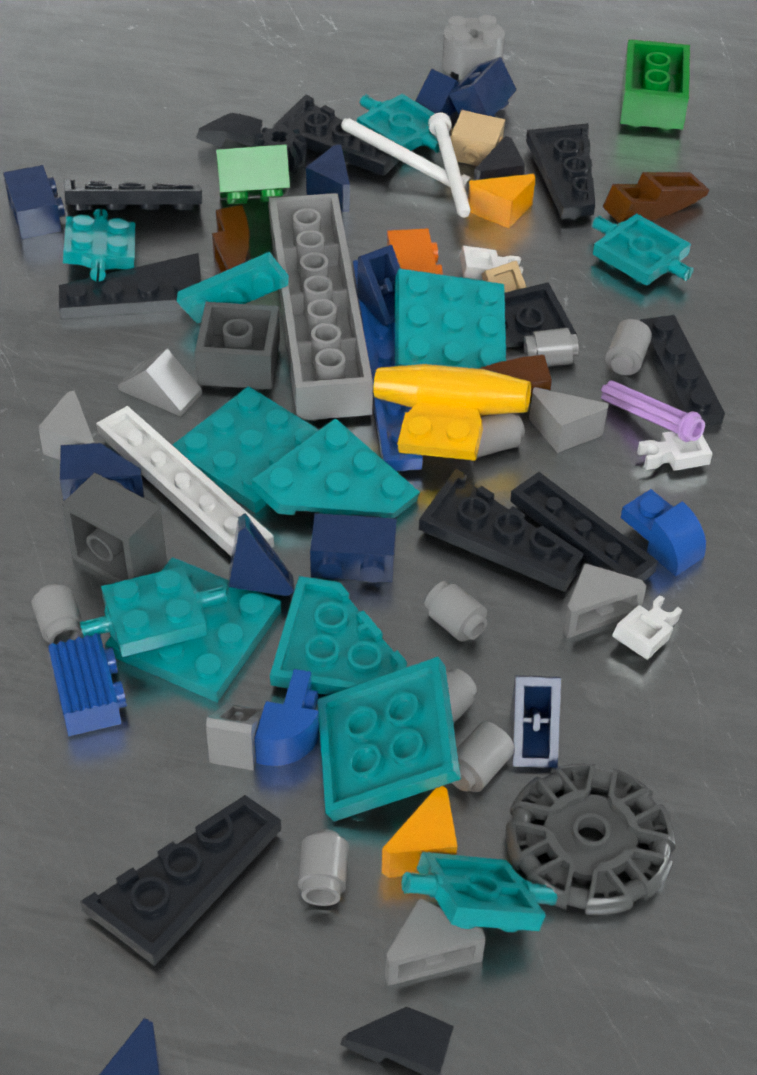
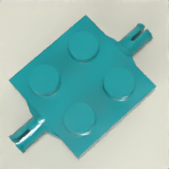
(399, 121)
(99, 243)
(641, 249)
(153, 611)
(480, 892)

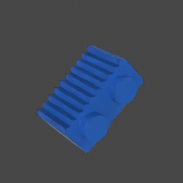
(86, 685)

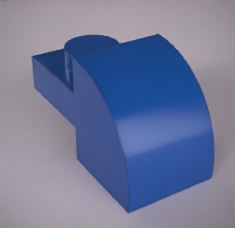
(672, 532)
(291, 728)

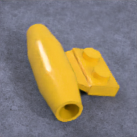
(448, 405)

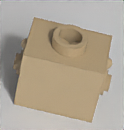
(475, 136)

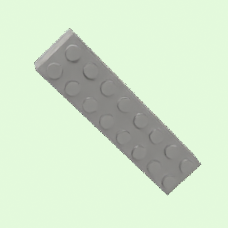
(320, 309)

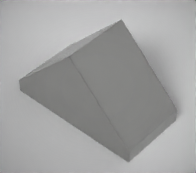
(162, 383)
(567, 418)
(64, 426)
(601, 599)
(232, 736)
(431, 945)

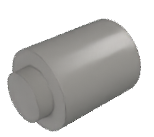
(628, 347)
(500, 433)
(482, 756)

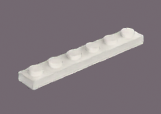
(176, 477)

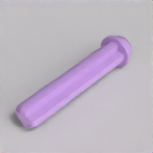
(687, 425)

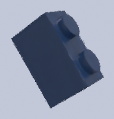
(484, 89)
(34, 201)
(353, 548)

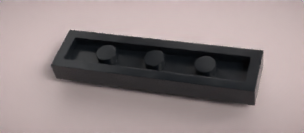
(682, 370)
(581, 528)

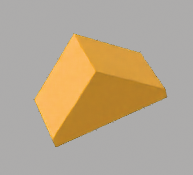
(501, 198)
(425, 831)

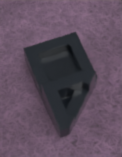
(231, 126)
(404, 1037)

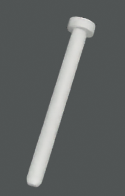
(440, 127)
(399, 152)

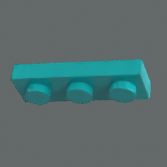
(236, 285)

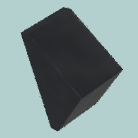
(501, 162)

